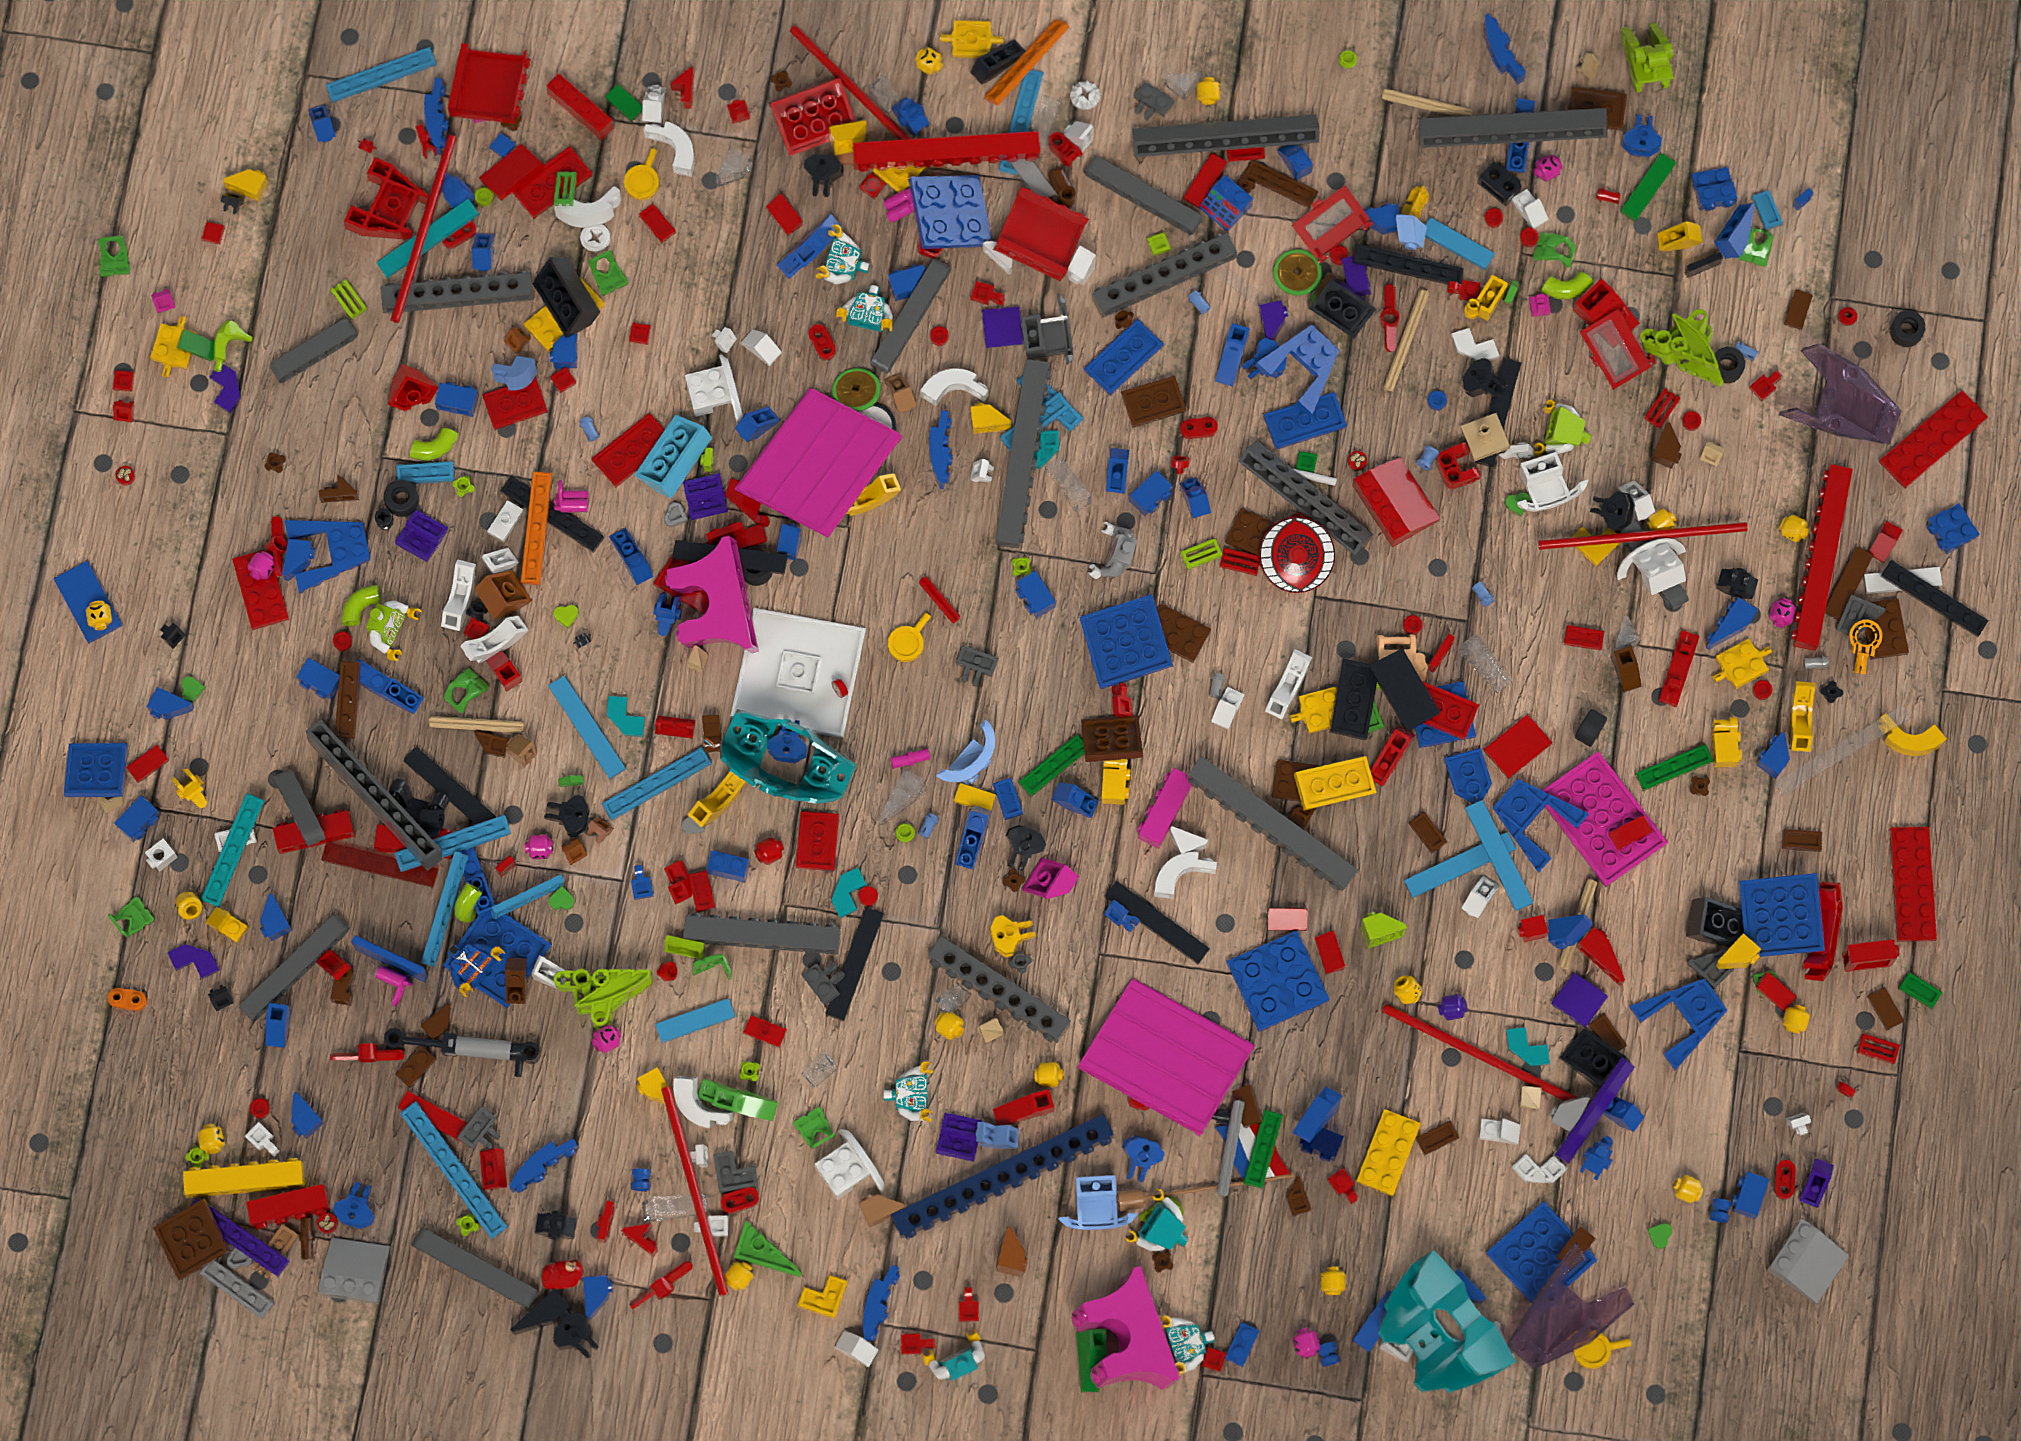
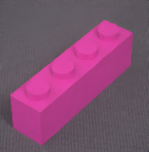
(1165, 808)

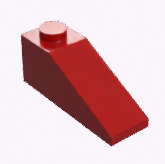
(1391, 755)
(1600, 952)

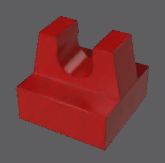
(738, 111)
(123, 411)

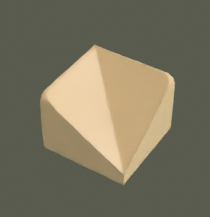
(697, 659)
(110, 803)
(991, 1030)
(1530, 1097)

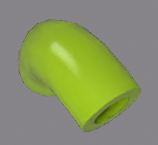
(1567, 289)
(435, 448)
(357, 602)
(466, 902)

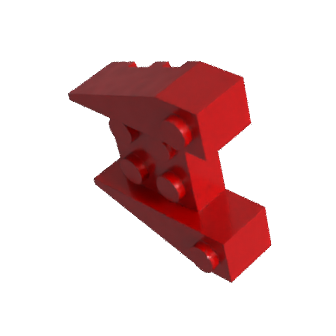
(391, 206)

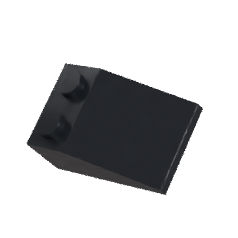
(1340, 305)
(1714, 922)
(1591, 1058)

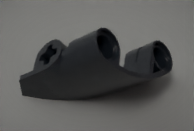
(426, 814)

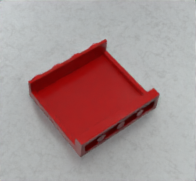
(488, 85)
(1040, 233)

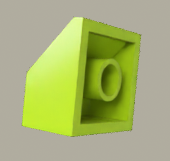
(1381, 929)

